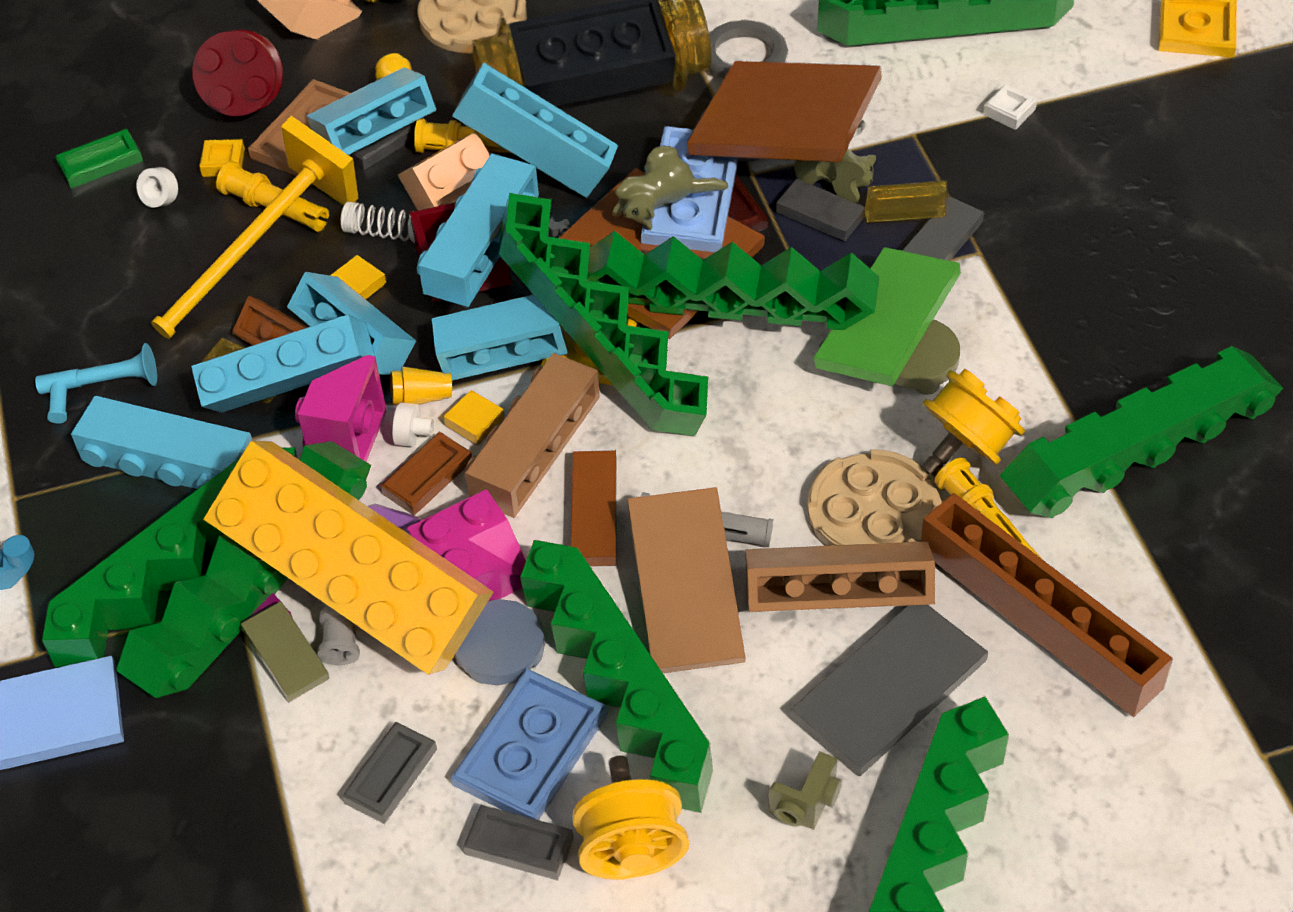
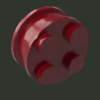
(238, 72)

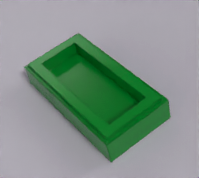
(99, 158)

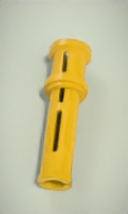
(438, 136)
(258, 191)
(958, 479)

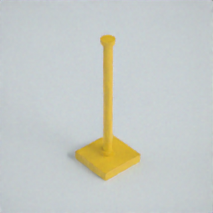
(316, 164)

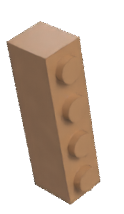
(533, 433)
(840, 576)

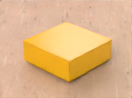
(218, 153)
(361, 276)
(474, 417)

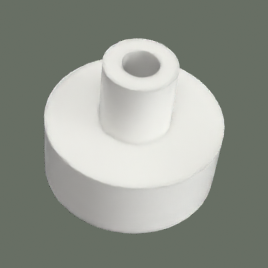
(157, 187)
(409, 424)

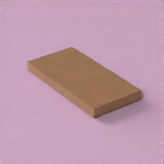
(686, 580)

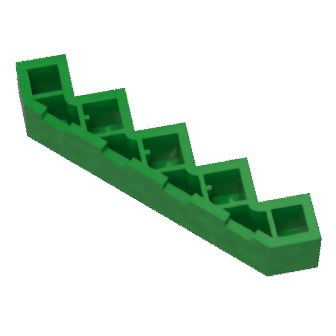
(899, 20)
(735, 284)
(597, 319)
(1141, 431)
(126, 585)
(209, 609)
(619, 669)
(943, 802)

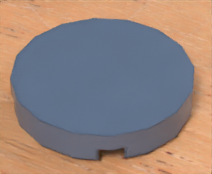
(502, 643)

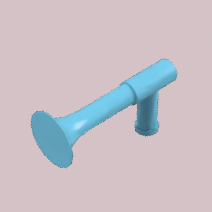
(57, 383)

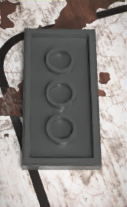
(888, 686)

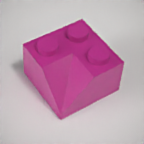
(344, 407)
(477, 541)

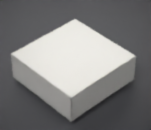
(1010, 106)

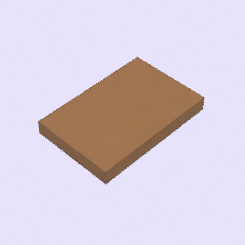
(270, 146)

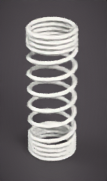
(353, 215)

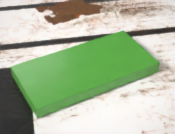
(906, 303)

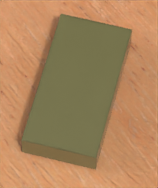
(285, 651)

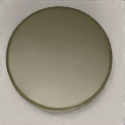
(931, 360)

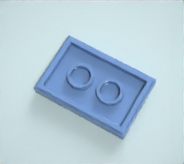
(530, 745)

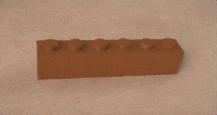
(1046, 605)

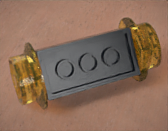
(600, 49)

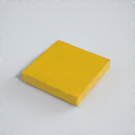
(1198, 27)

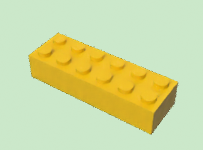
(348, 556)

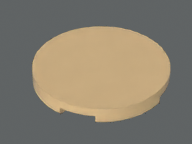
(457, 22)
(871, 499)

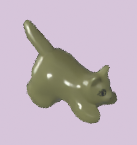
(844, 177)
(664, 183)

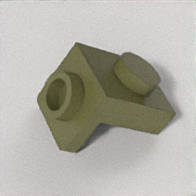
(807, 805)

